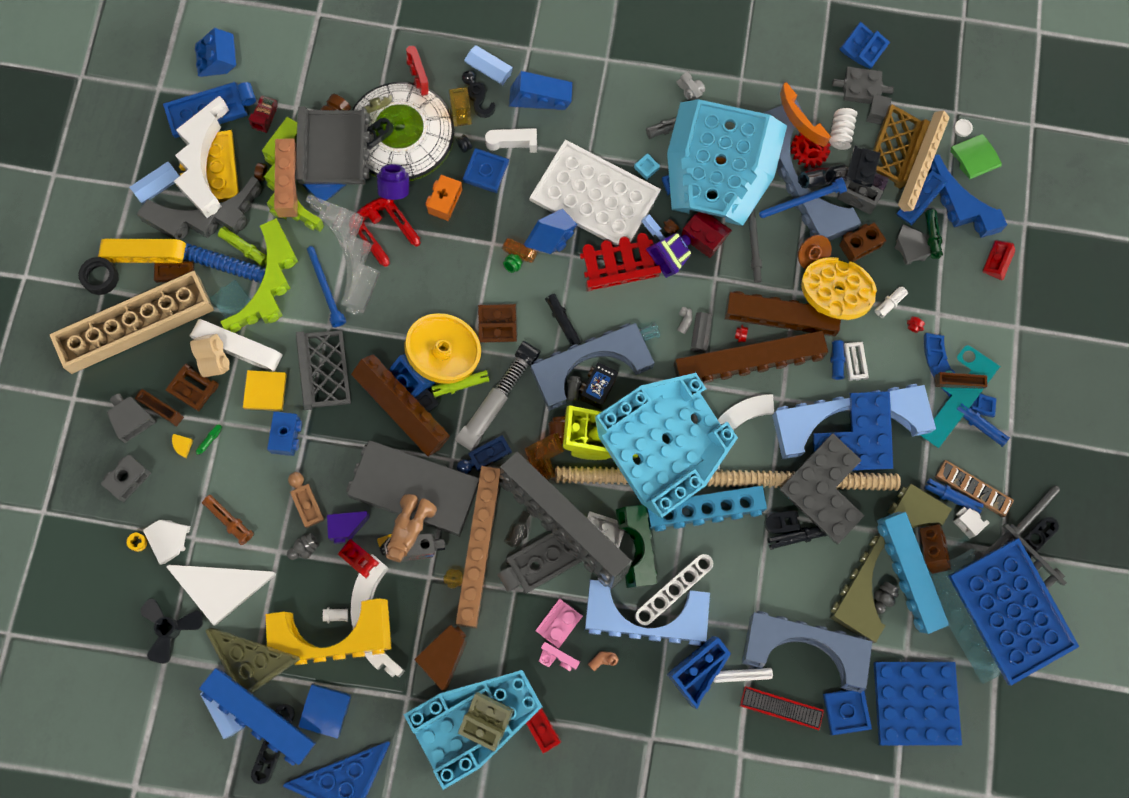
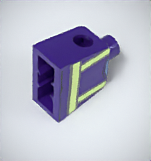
(670, 253)

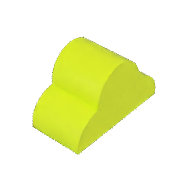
(582, 435)

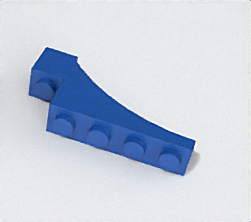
(965, 208)

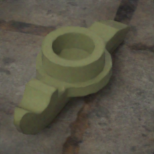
(376, 103)

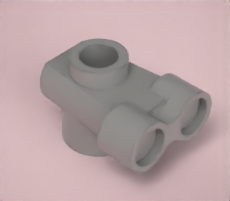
(692, 89)

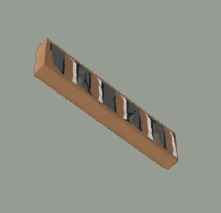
(974, 488)

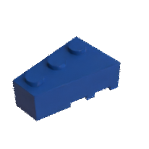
(699, 670)

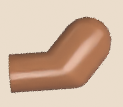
(605, 658)

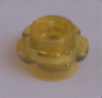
(453, 583)

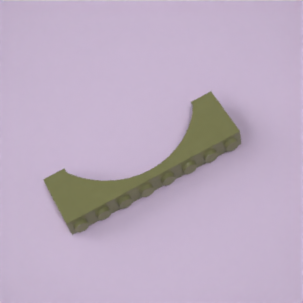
(856, 607)

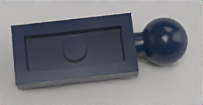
(485, 455)

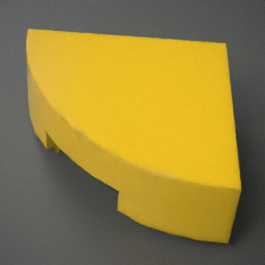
(181, 445)

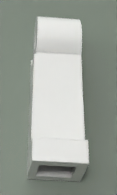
(512, 139)

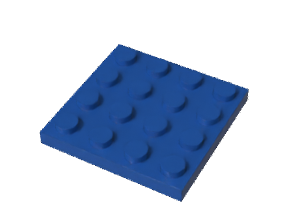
(917, 703)

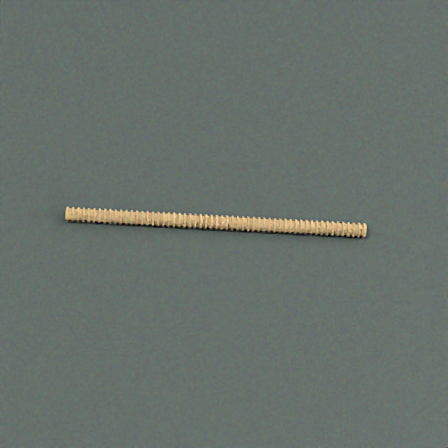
(731, 478)

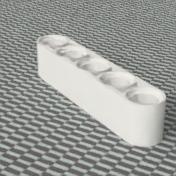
(240, 346)
(680, 583)

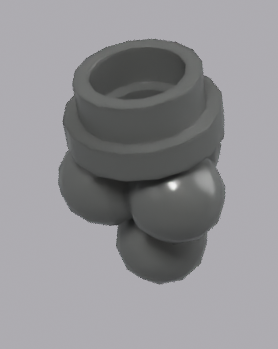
(303, 546)
(885, 597)

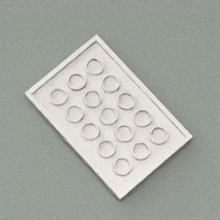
(595, 194)

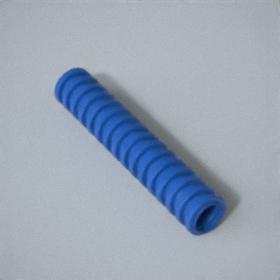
(224, 263)

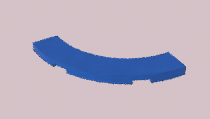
(937, 362)

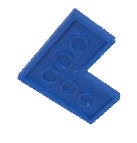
(870, 430)

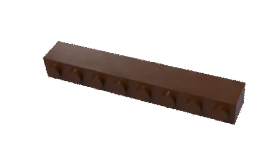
(754, 357)

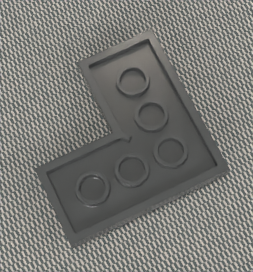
(815, 491)

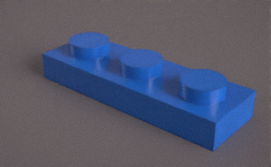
(932, 186)

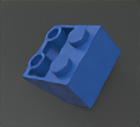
(215, 53)

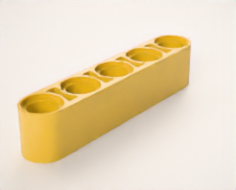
(142, 250)

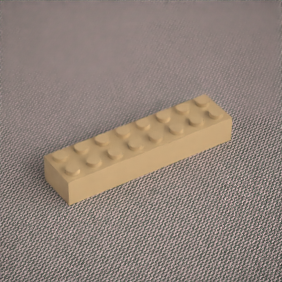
(131, 322)

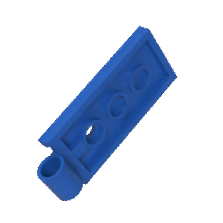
(234, 96)

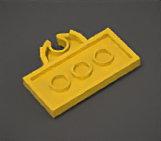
(221, 167)

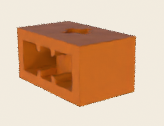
(449, 191)

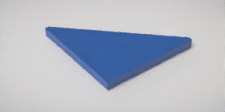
(342, 779)

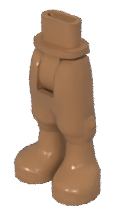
(407, 530)

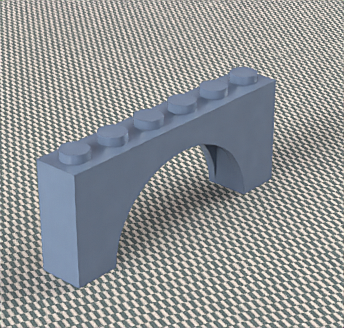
(622, 344)
(847, 652)

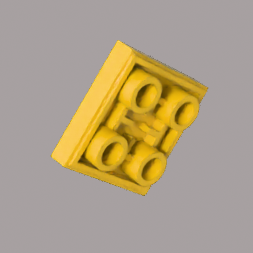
(264, 390)

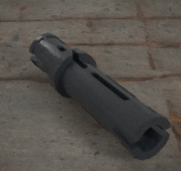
(559, 313)
(805, 534)

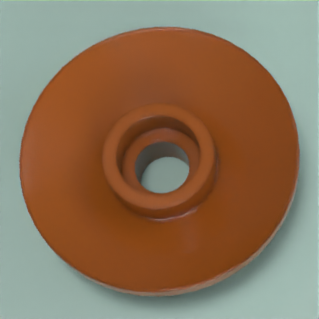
(820, 249)

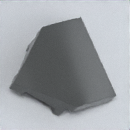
(912, 245)

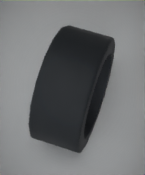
(91, 264)

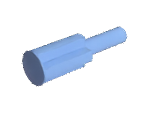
(652, 226)

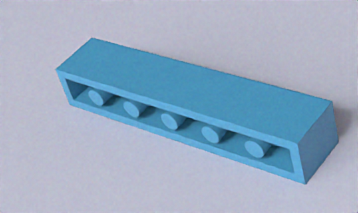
(912, 572)

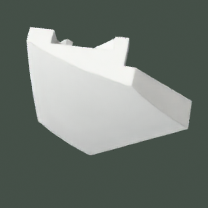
(166, 539)

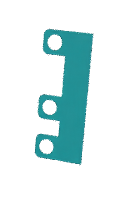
(949, 415)

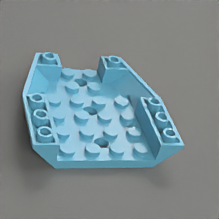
(749, 152)
(673, 470)

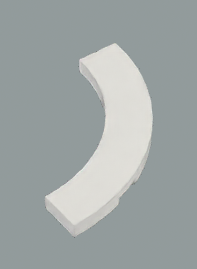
(747, 410)

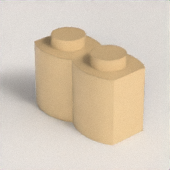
(210, 355)

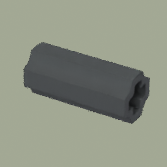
(701, 332)

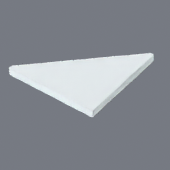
(219, 589)

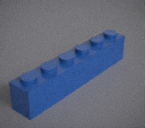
(257, 716)

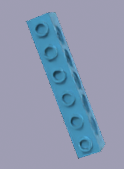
(752, 495)

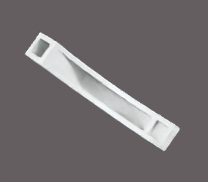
(364, 590)

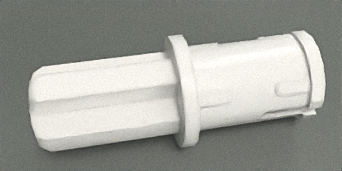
(891, 302)

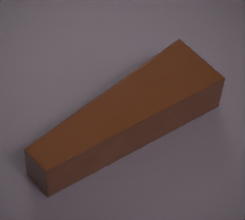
(959, 380)
(159, 407)

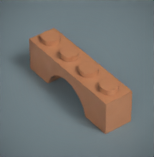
(285, 190)

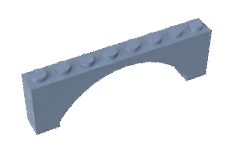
(817, 214)

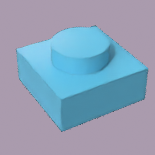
(647, 166)

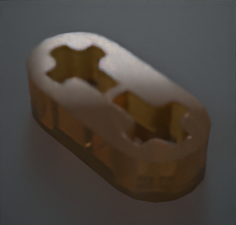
(514, 247)

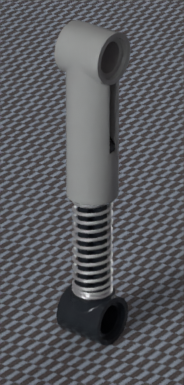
(472, 432)

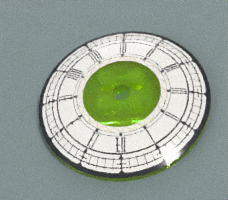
(426, 131)

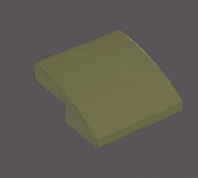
(485, 721)

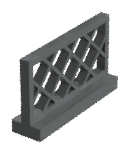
(306, 371)

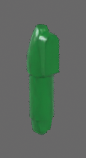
(212, 435)

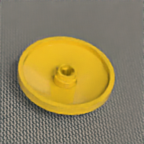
(442, 348)

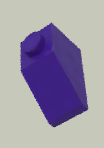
(345, 525)

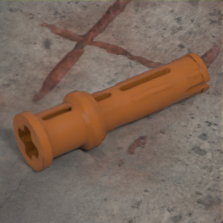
(233, 525)

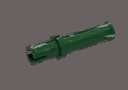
(934, 239)

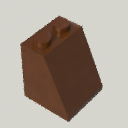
(442, 656)

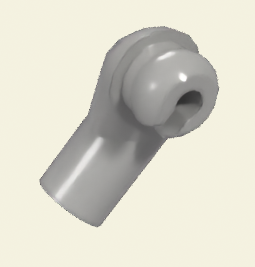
(687, 320)

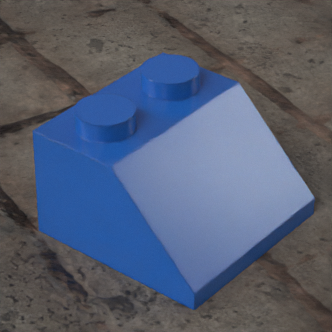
(551, 232)
(409, 377)

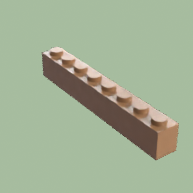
(478, 548)

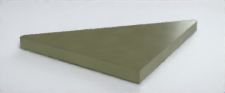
(249, 661)

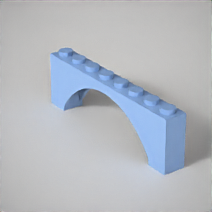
(795, 424)

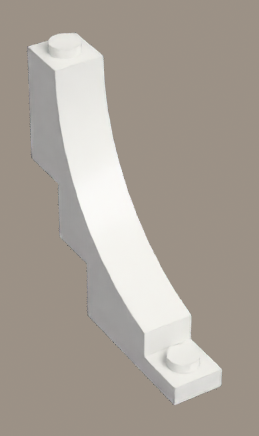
(199, 135)

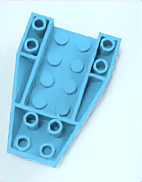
(440, 718)

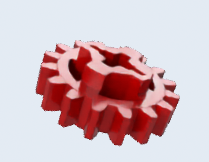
(813, 156)

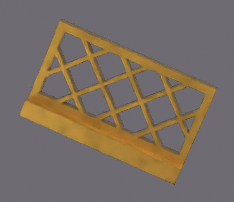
(912, 148)

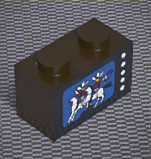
(598, 386)

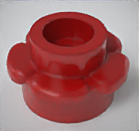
(915, 324)
(741, 334)

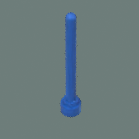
(837, 186)
(336, 317)

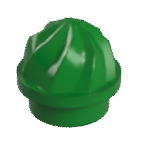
(512, 263)

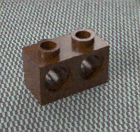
(864, 245)
(935, 549)

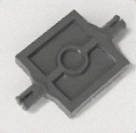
(862, 85)

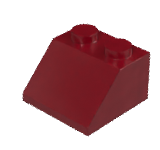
(706, 233)

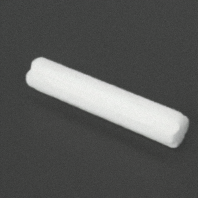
(744, 675)

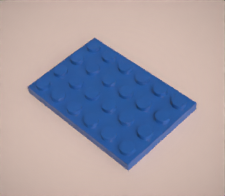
(1013, 611)

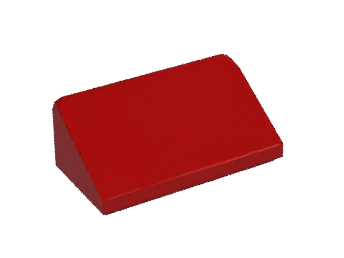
(999, 259)

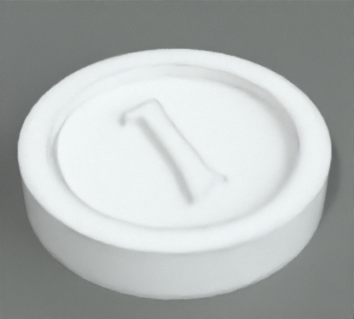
(963, 128)

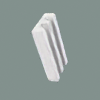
(857, 376)

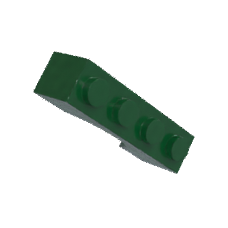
(642, 568)

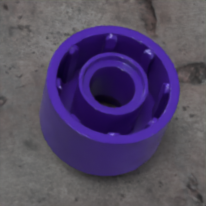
(393, 182)

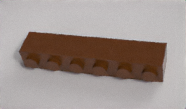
(779, 314)
(400, 405)

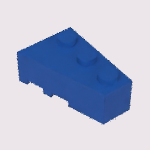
(540, 92)

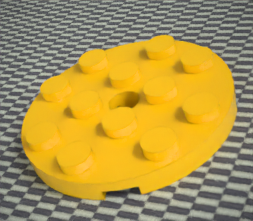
(850, 303)

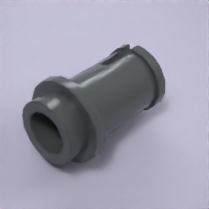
(573, 388)

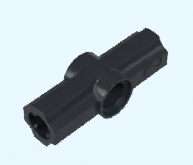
(822, 176)

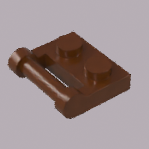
(188, 392)

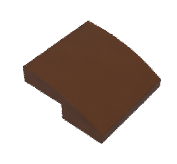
(497, 323)

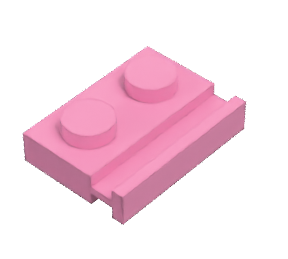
(559, 623)

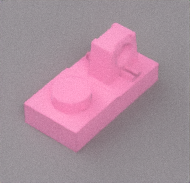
(550, 653)

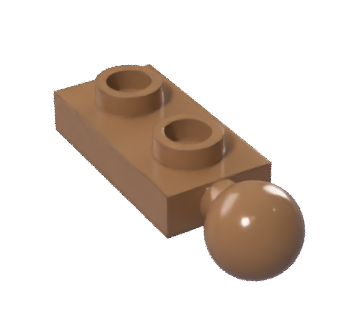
(305, 500)

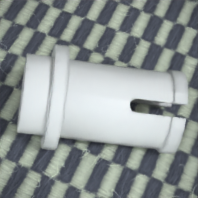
(335, 614)

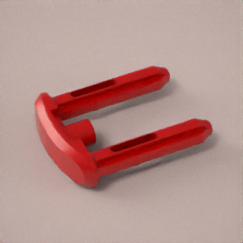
(371, 211)

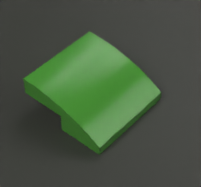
(976, 156)

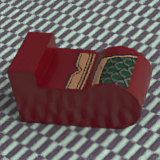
(263, 114)

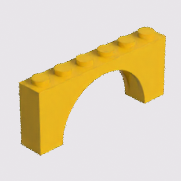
(369, 635)

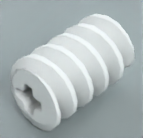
(843, 128)

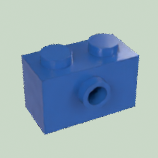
(284, 433)

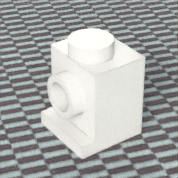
(970, 522)

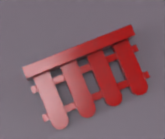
(611, 269)

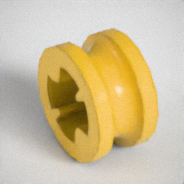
(133, 537)

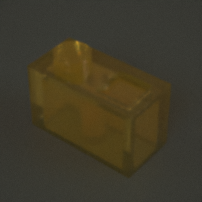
(460, 106)

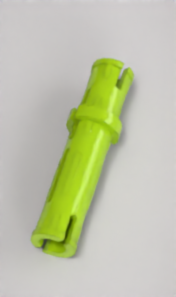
(247, 249)
(472, 380)

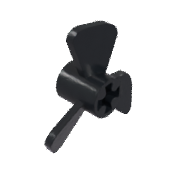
(161, 649)

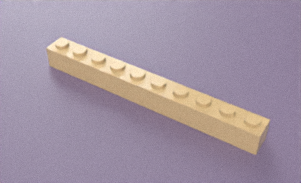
(923, 161)

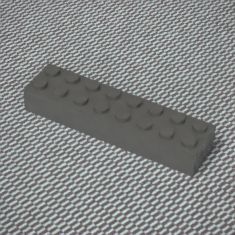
(564, 521)

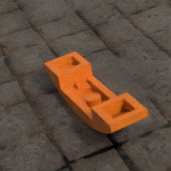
(814, 133)

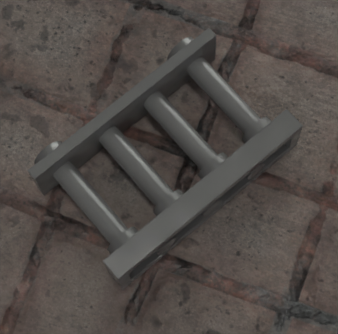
(1013, 531)

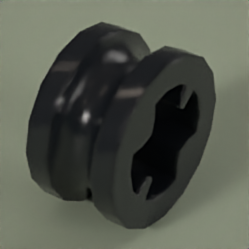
(464, 143)

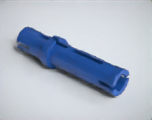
(983, 425)
(946, 492)

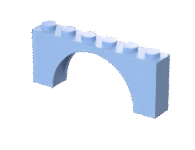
(688, 626)

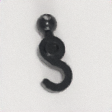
(477, 93)

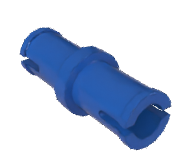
(838, 360)

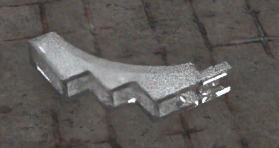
(345, 226)

